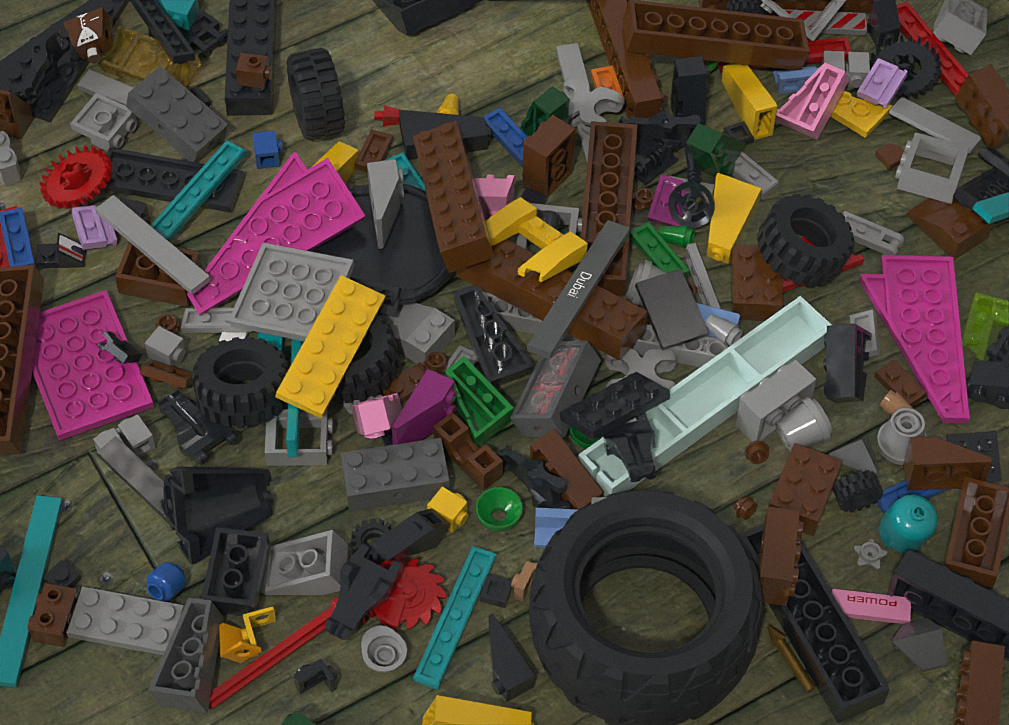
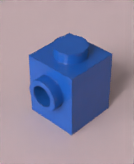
(267, 149)

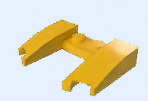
(557, 250)

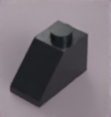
(883, 22)

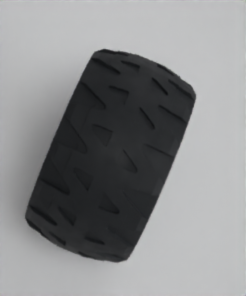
(659, 534)

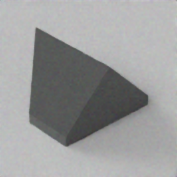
(857, 455)
(922, 643)

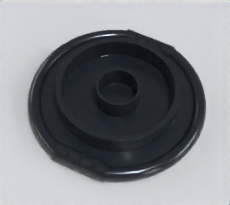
(409, 255)

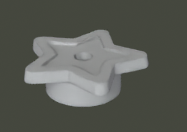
(874, 549)

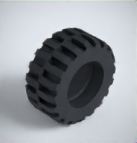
(315, 93)
(792, 255)
(237, 361)
(373, 370)

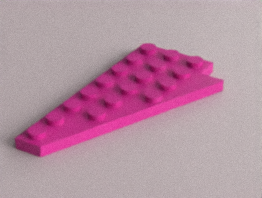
(294, 211)
(922, 315)

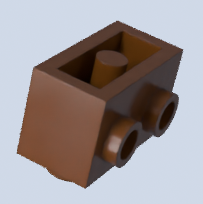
(53, 615)

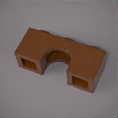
(478, 463)

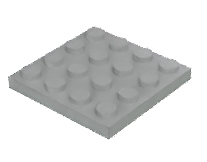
(287, 291)

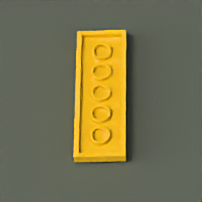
(330, 346)

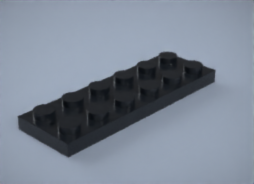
(165, 178)

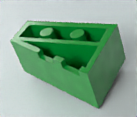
(478, 402)

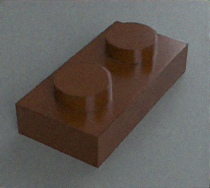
(374, 149)
(163, 372)
(895, 378)
(405, 383)

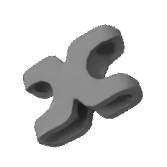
(588, 105)
(651, 364)

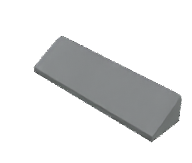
(934, 124)

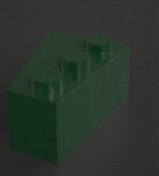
(548, 104)
(714, 150)

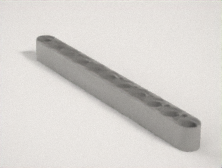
(703, 352)

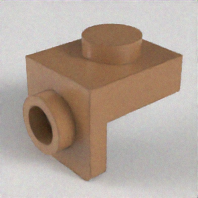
(523, 581)

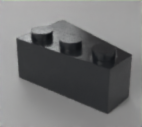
(689, 88)

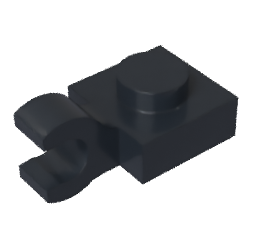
(121, 350)

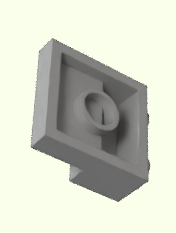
(104, 122)

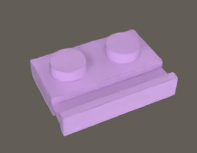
(882, 83)
(92, 229)

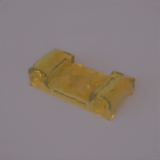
(140, 55)

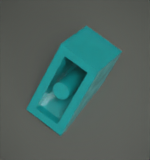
(181, 11)

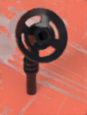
(691, 200)

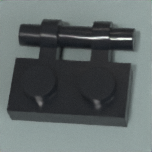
(204, 27)

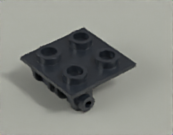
(652, 159)
(983, 443)

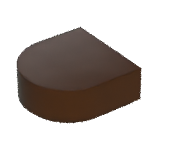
(890, 155)

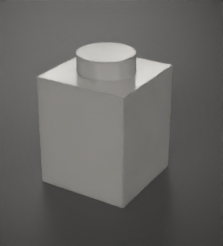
(165, 347)

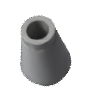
(723, 329)

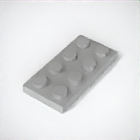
(123, 620)

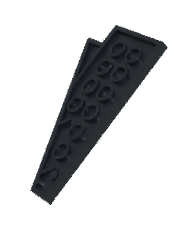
(70, 66)

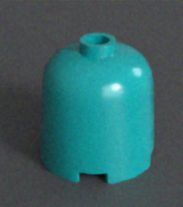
(908, 524)

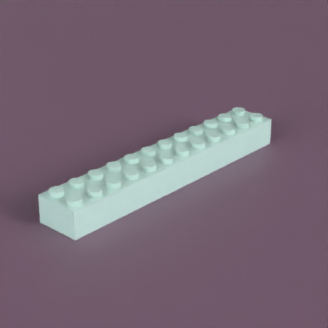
(714, 390)

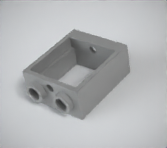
(279, 457)

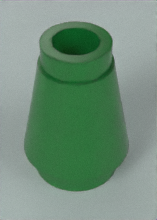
(678, 235)

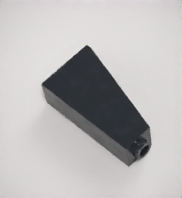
(413, 122)

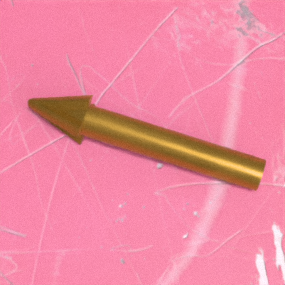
(777, 640)

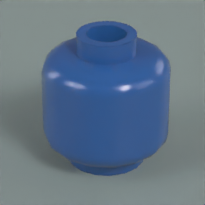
(166, 581)

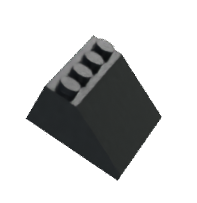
(414, 15)

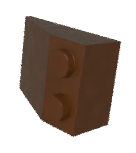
(950, 226)
(941, 464)

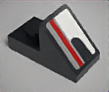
(63, 254)

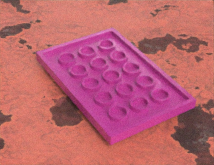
(75, 377)

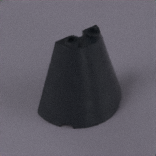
(212, 498)

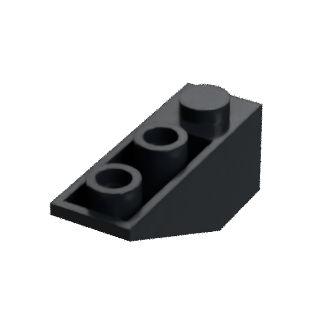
(412, 536)

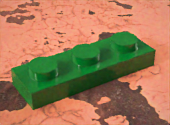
(656, 249)

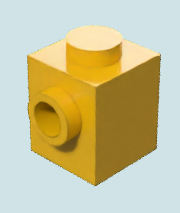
(450, 507)

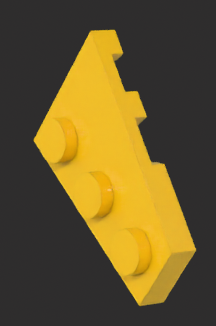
(859, 114)

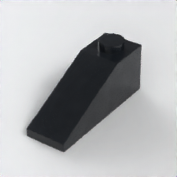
(509, 669)

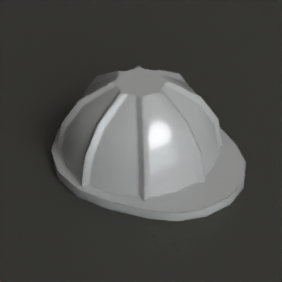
(383, 649)

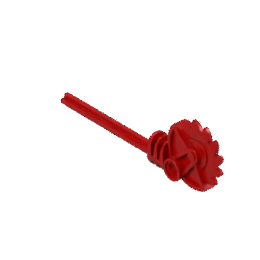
(410, 600)

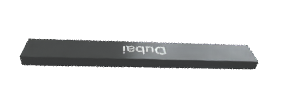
(578, 290)

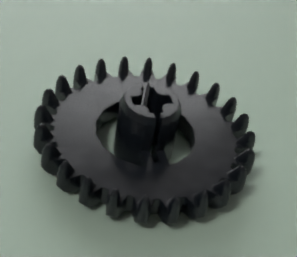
(903, 56)

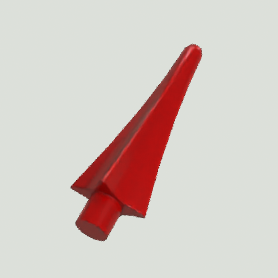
(389, 116)

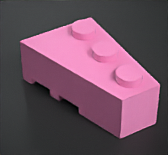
(814, 102)
(495, 193)
(376, 415)

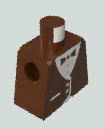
(90, 34)

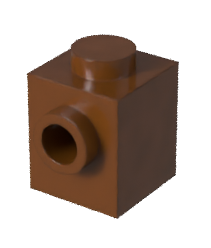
(253, 70)

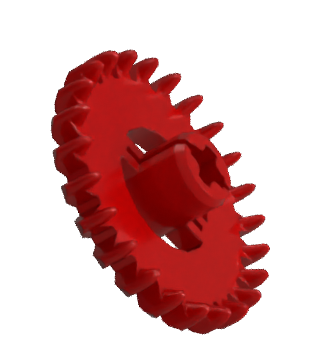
(76, 172)

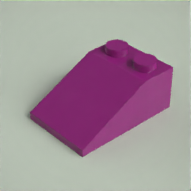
(426, 407)

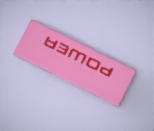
(873, 606)

